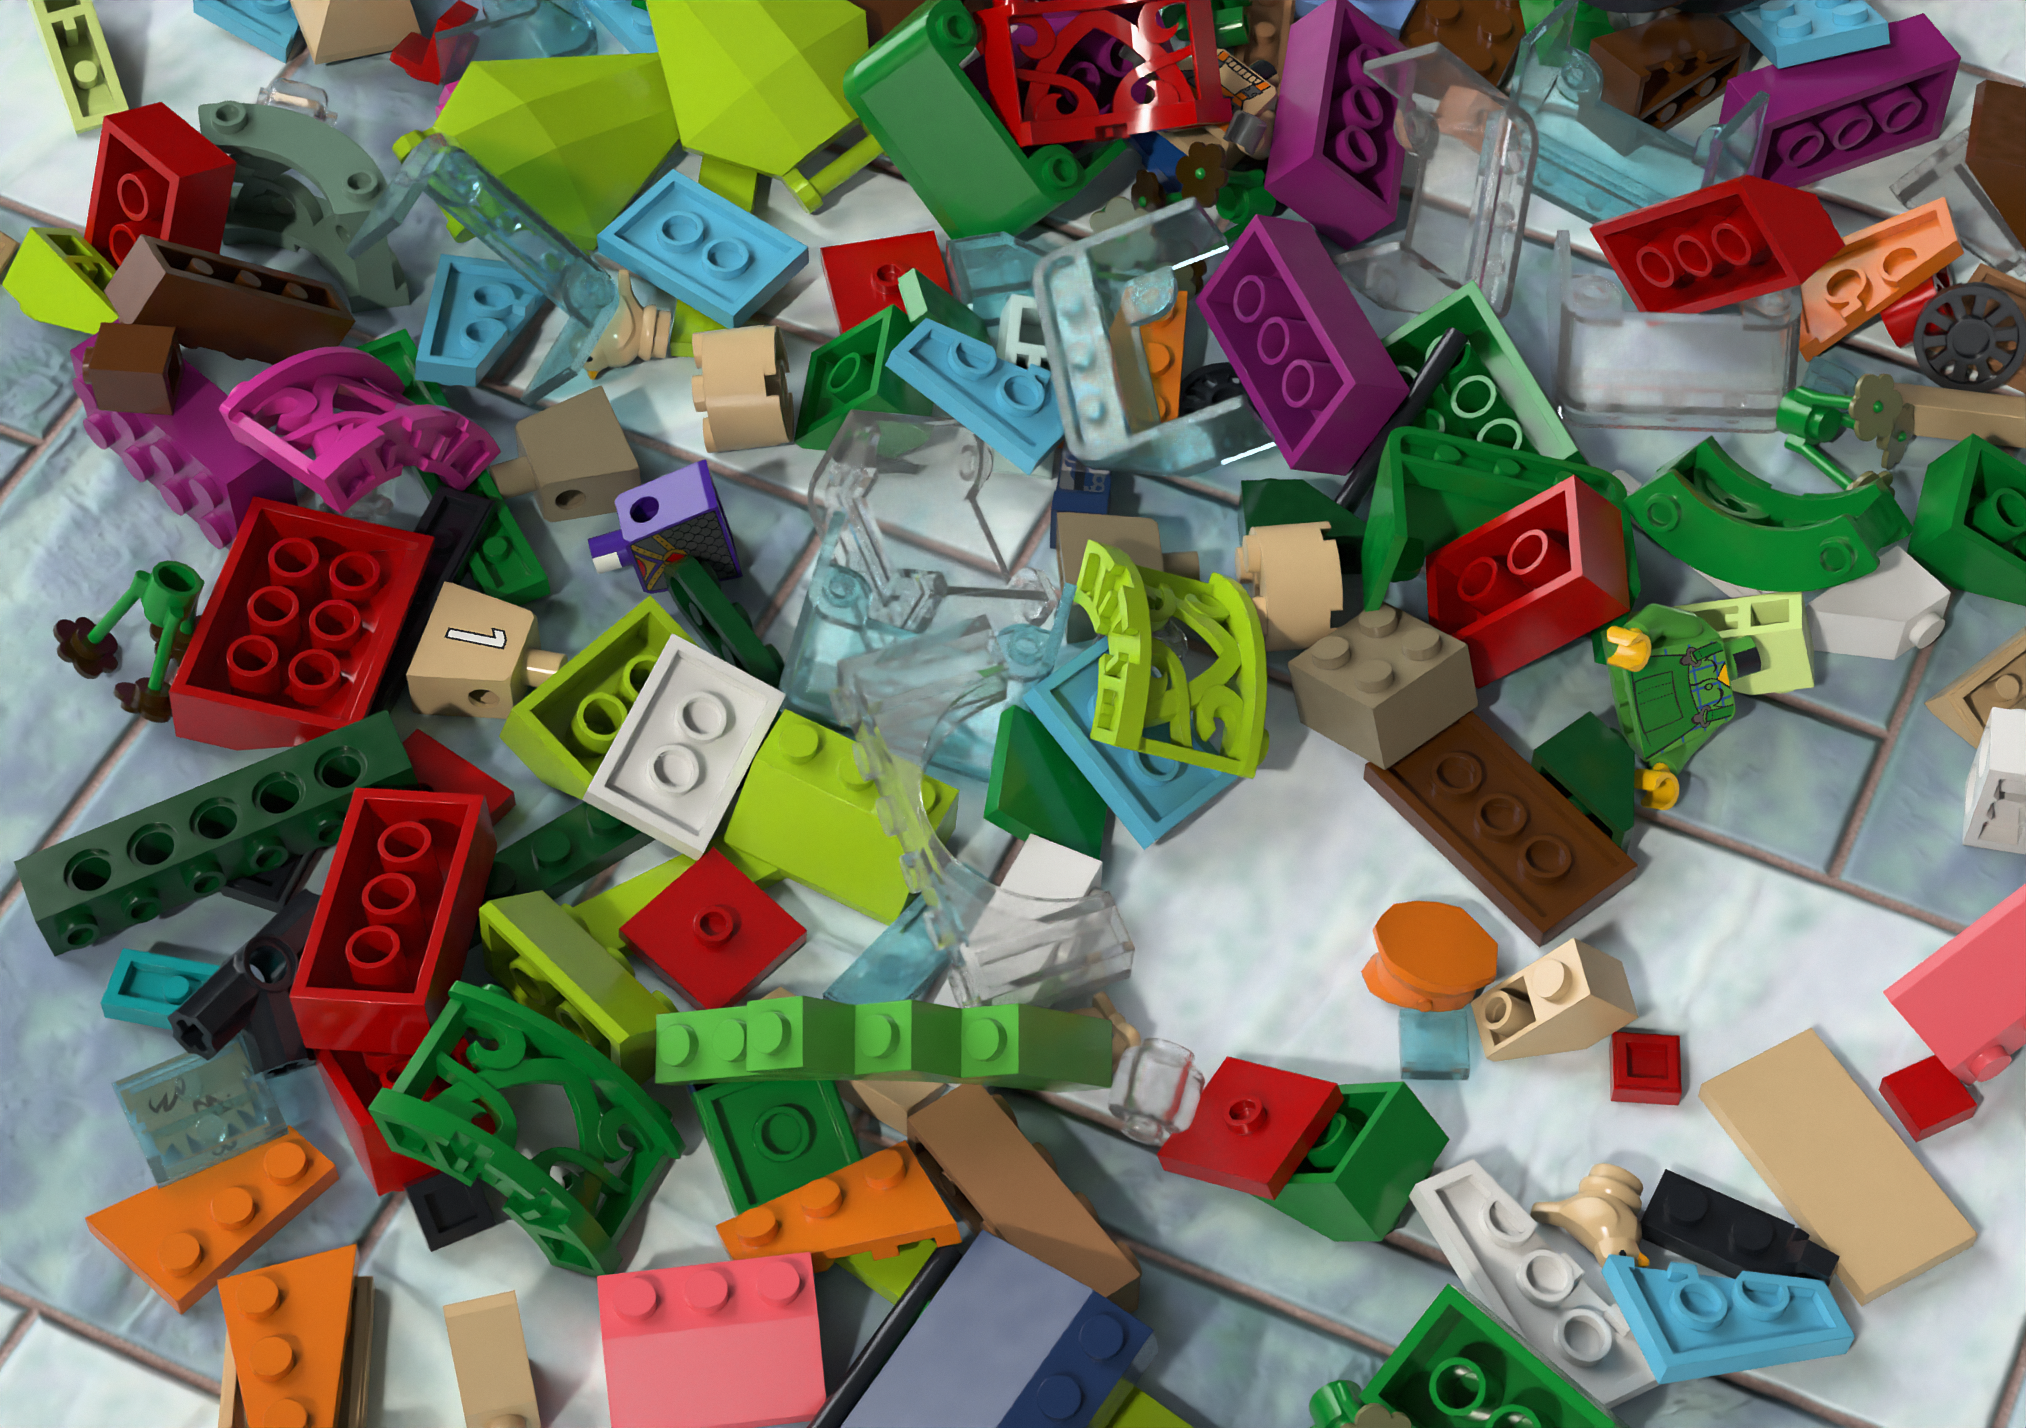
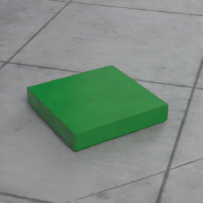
(1040, 788)
(774, 1136)

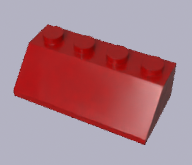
(1718, 245)

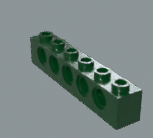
(209, 835)

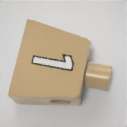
(477, 656)

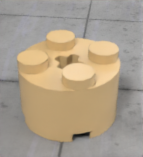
(743, 388)
(1291, 582)

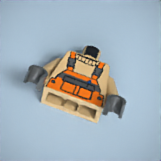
(1252, 104)

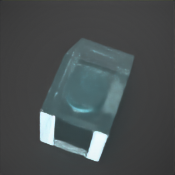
(989, 270)

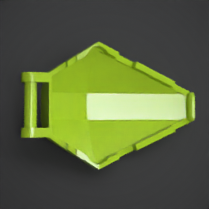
(765, 85)
(563, 133)

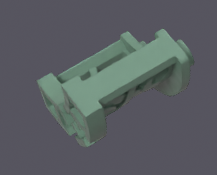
(285, 213)

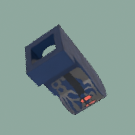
(1079, 490)

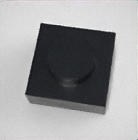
(447, 1208)

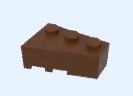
(1669, 66)

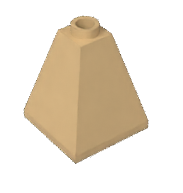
(353, 27)

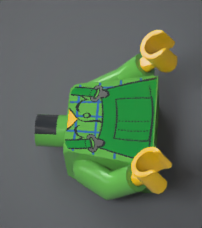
(1672, 690)

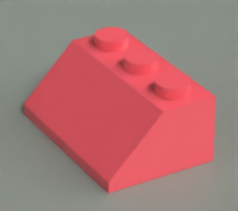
(1972, 994)
(713, 1344)

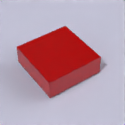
(1645, 1068)
(1927, 1098)

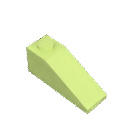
(79, 60)
(1779, 631)

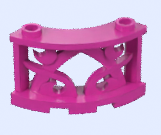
(364, 442)

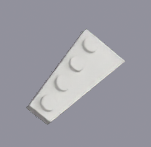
(1530, 1284)

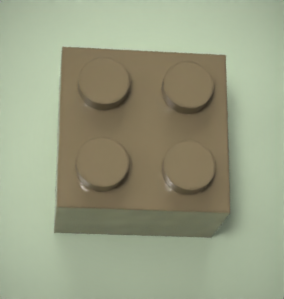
(1383, 684)

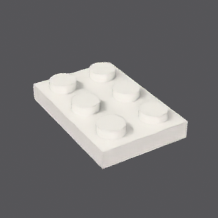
(684, 747)

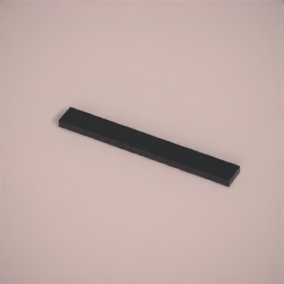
(459, 528)

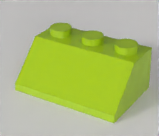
(578, 711)
(821, 822)
(561, 972)

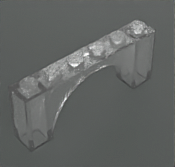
(998, 941)

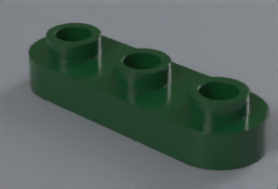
(719, 623)

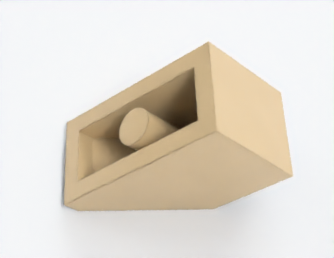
(492, 1362)

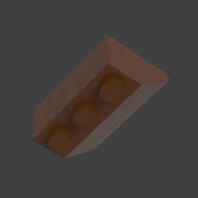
(1999, 150)

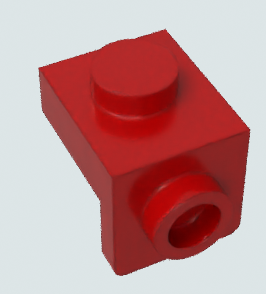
(419, 53)

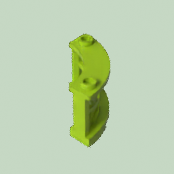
(1130, 699)

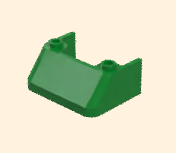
(948, 135)
(1447, 485)

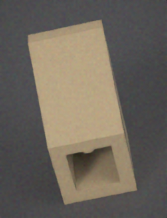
(1555, 1004)

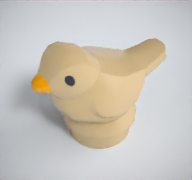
(630, 333)
(1601, 1214)

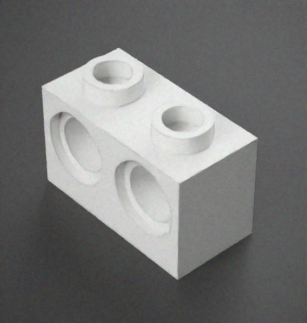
(1998, 785)

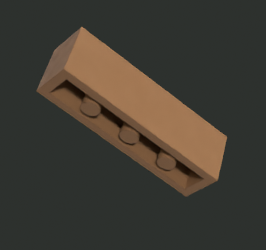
(1014, 1191)

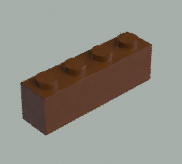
(226, 302)

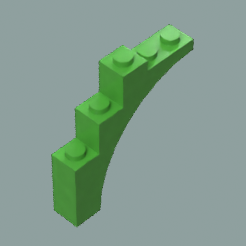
(885, 1042)

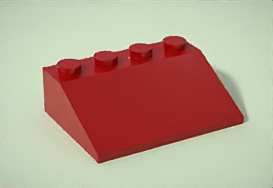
(296, 628)

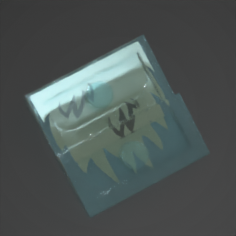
(198, 1111)

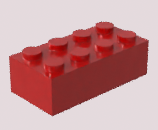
(393, 919)

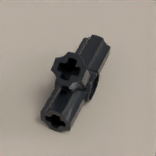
(240, 1002)

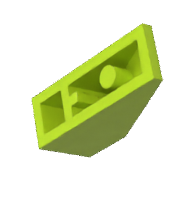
(61, 280)

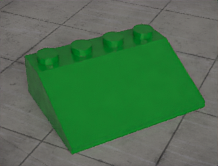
(1490, 386)

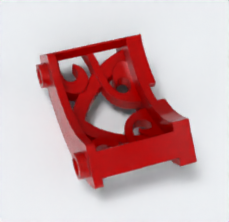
(1042, 124)

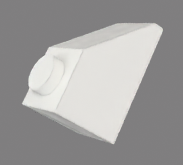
(1881, 611)

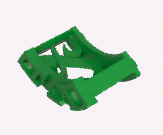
(1759, 537)
(442, 1134)

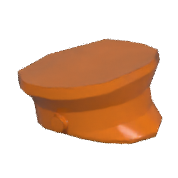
(1429, 957)

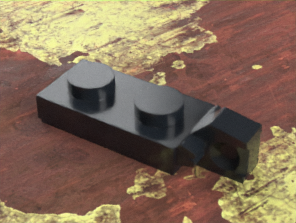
(1730, 1233)

